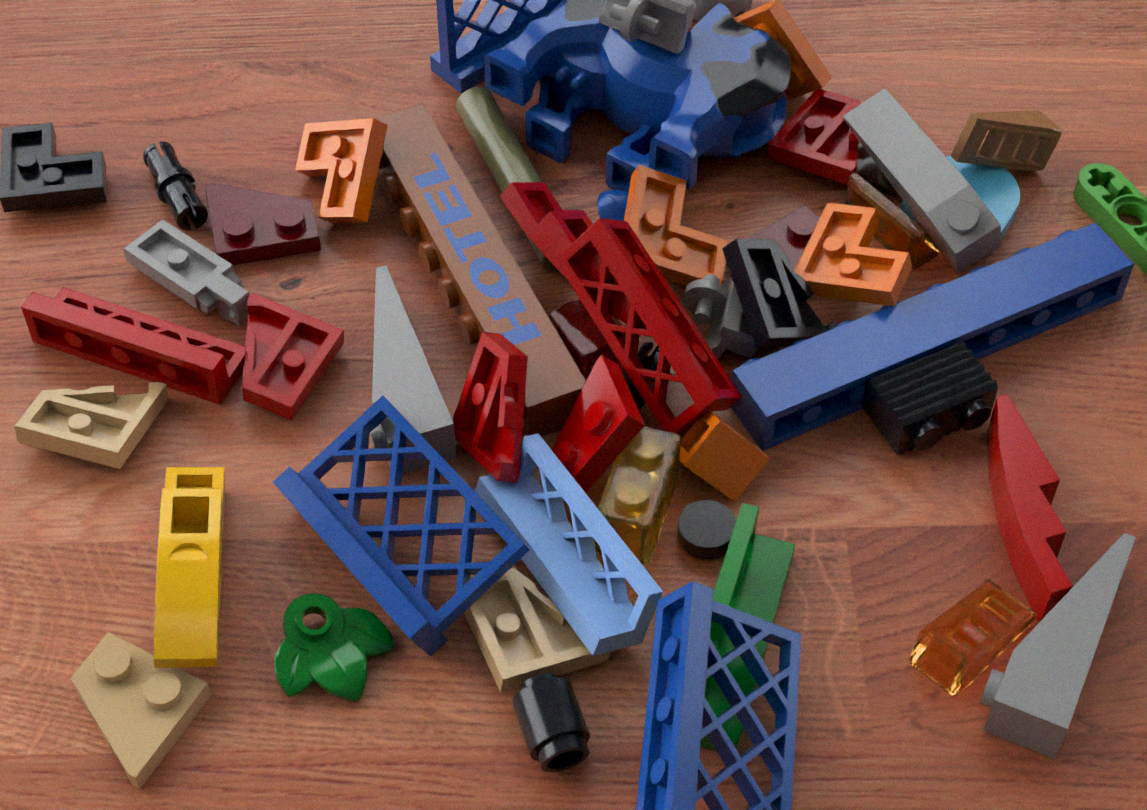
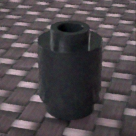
(552, 722)

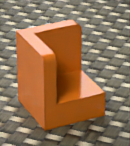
(721, 455)

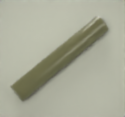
(497, 145)

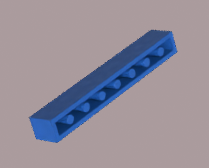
(986, 309)

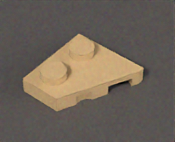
(91, 422)
(525, 633)
(137, 705)

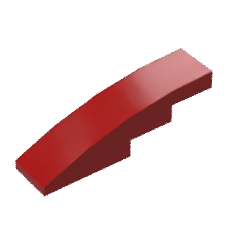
(555, 230)
(1022, 497)

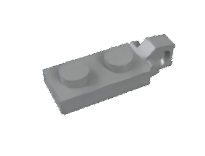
(189, 271)

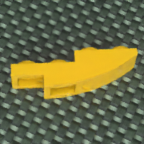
(189, 568)

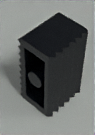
(930, 398)

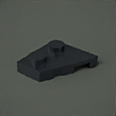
(771, 293)

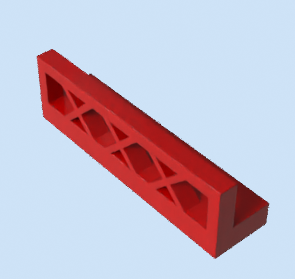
(663, 316)
(135, 343)

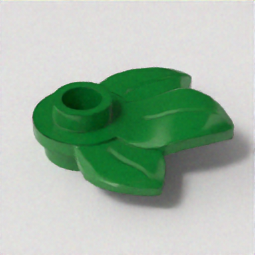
(331, 654)

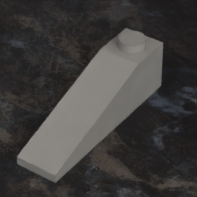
(926, 181)
(405, 378)
(1050, 665)

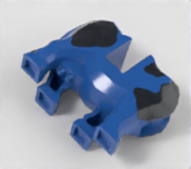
(682, 107)

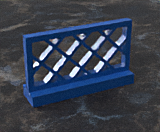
(462, 59)
(374, 564)
(681, 716)

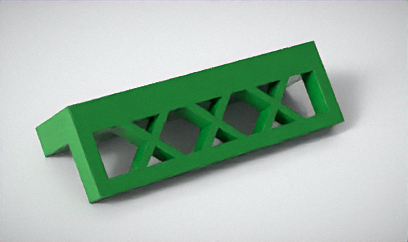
(753, 583)

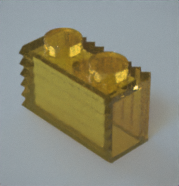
(642, 490)

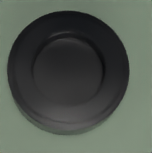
(705, 529)

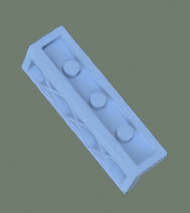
(565, 556)

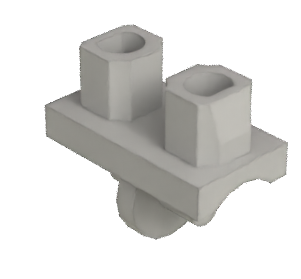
(654, 21)
(721, 304)

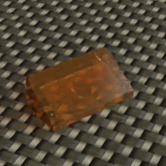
(895, 228)

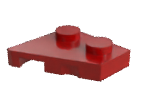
(598, 424)

